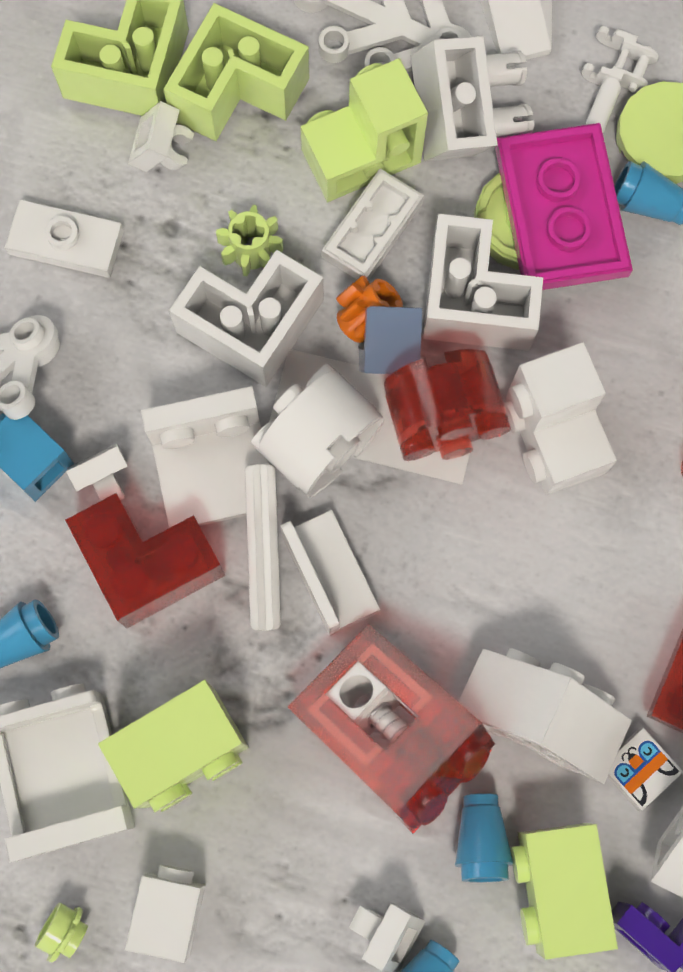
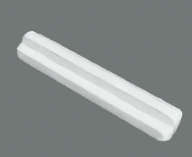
(262, 547)

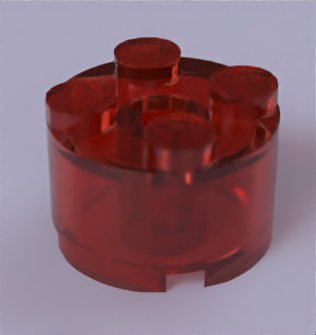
(445, 405)

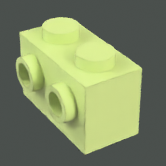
(565, 891)

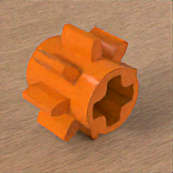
(357, 299)

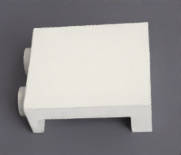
(56, 775)

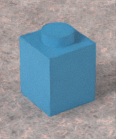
(30, 456)

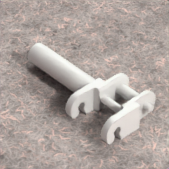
(613, 79)

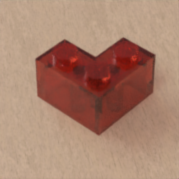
(137, 573)

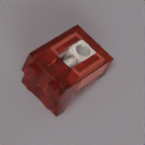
(425, 758)

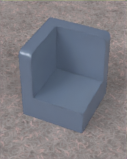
(390, 339)

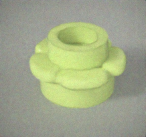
(61, 932)

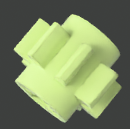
(242, 227)

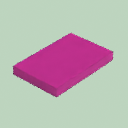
(563, 206)

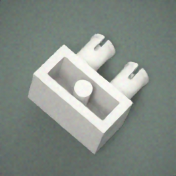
(455, 89)

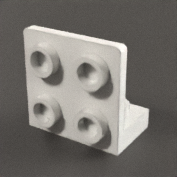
(204, 453)

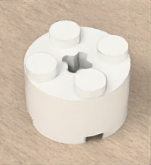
(318, 430)

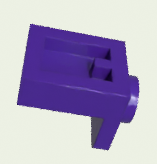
(646, 932)

